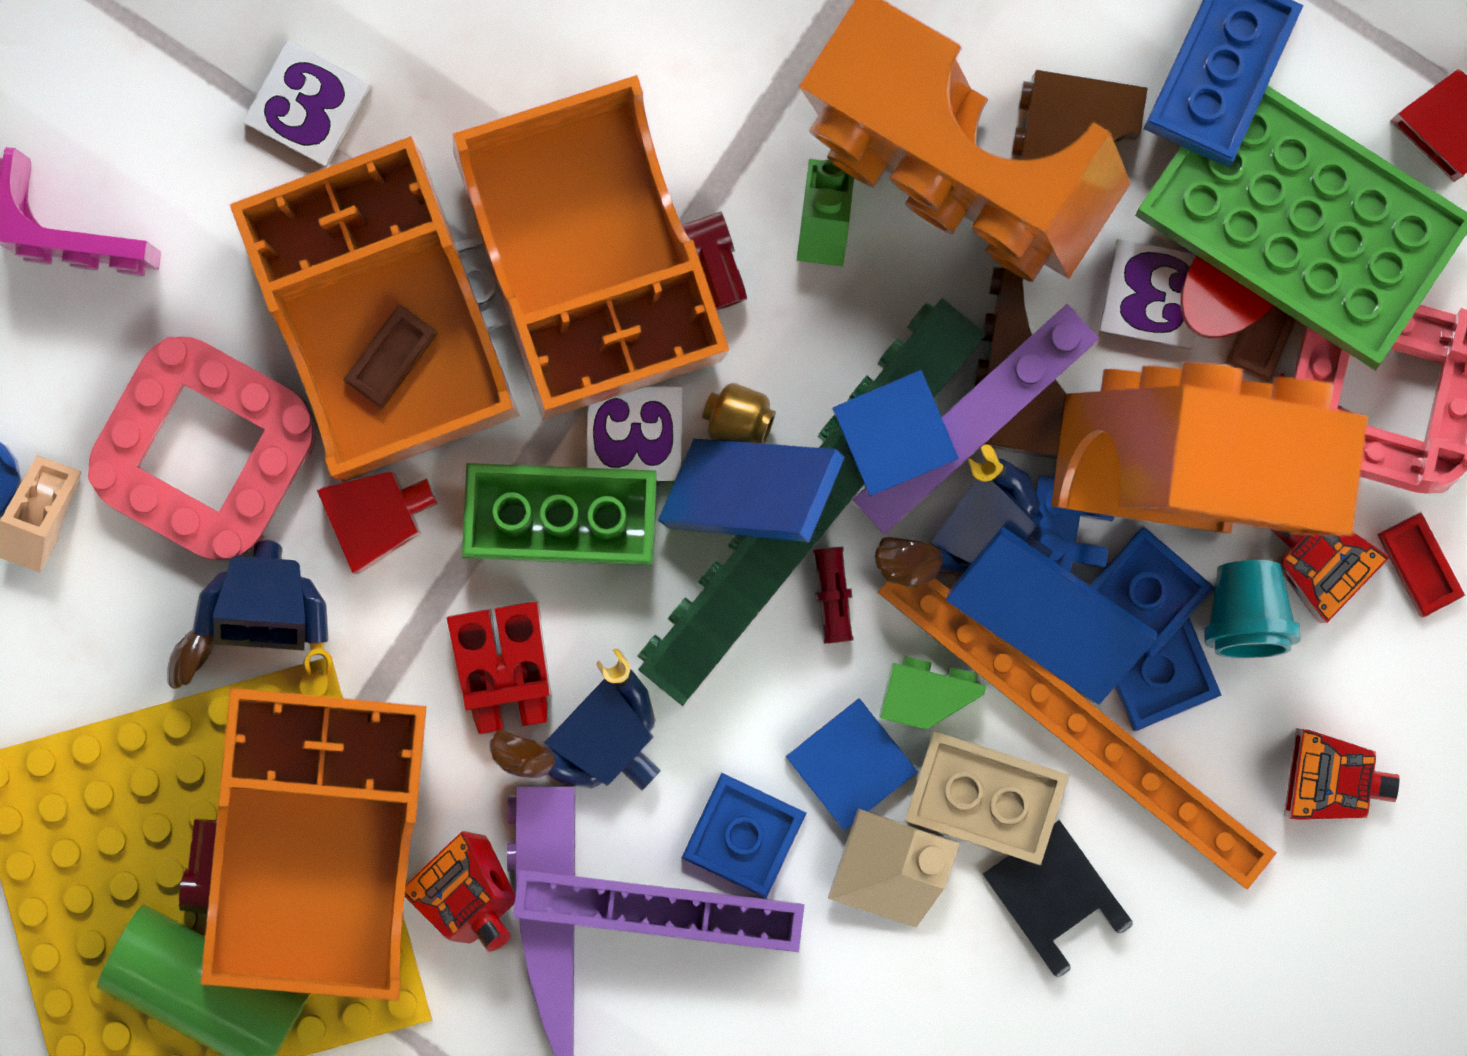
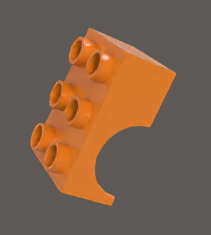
(902, 105)
(588, 248)
(333, 268)
(1211, 451)
(313, 844)

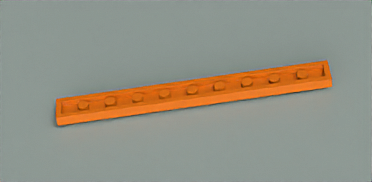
(1086, 732)

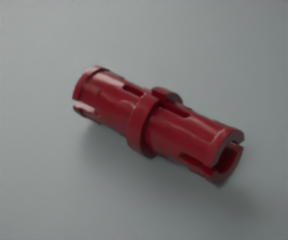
(833, 595)

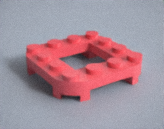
(142, 412)
(1391, 457)

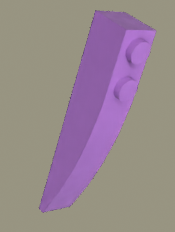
(989, 408)
(547, 845)
(659, 910)

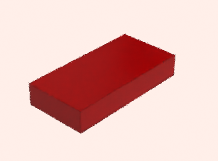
(1421, 564)

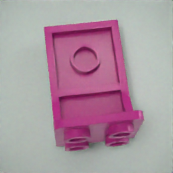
(39, 244)

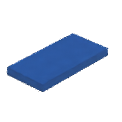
(1222, 75)
(751, 489)
(1051, 616)

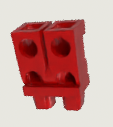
(502, 678)

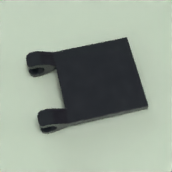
(1054, 895)

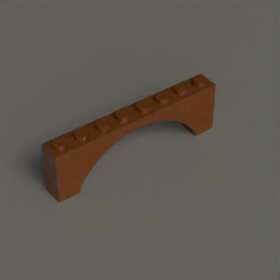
(1056, 116)

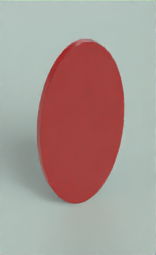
(1216, 303)

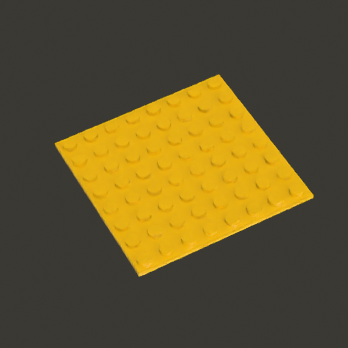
(107, 825)

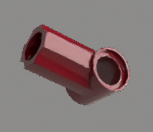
(716, 258)
(197, 877)

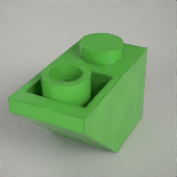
(825, 214)
(924, 697)

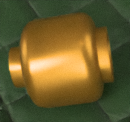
(739, 415)

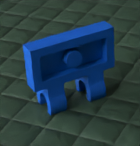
(1060, 528)

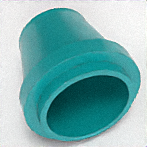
(1251, 611)

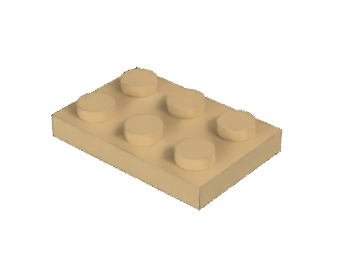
(987, 798)

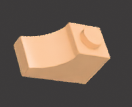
(37, 513)

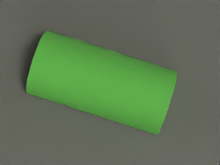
(559, 514)
(160, 972)

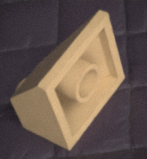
(892, 868)

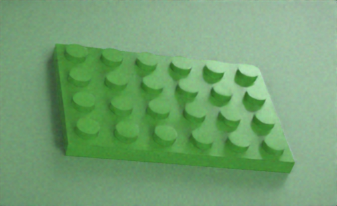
(1312, 226)

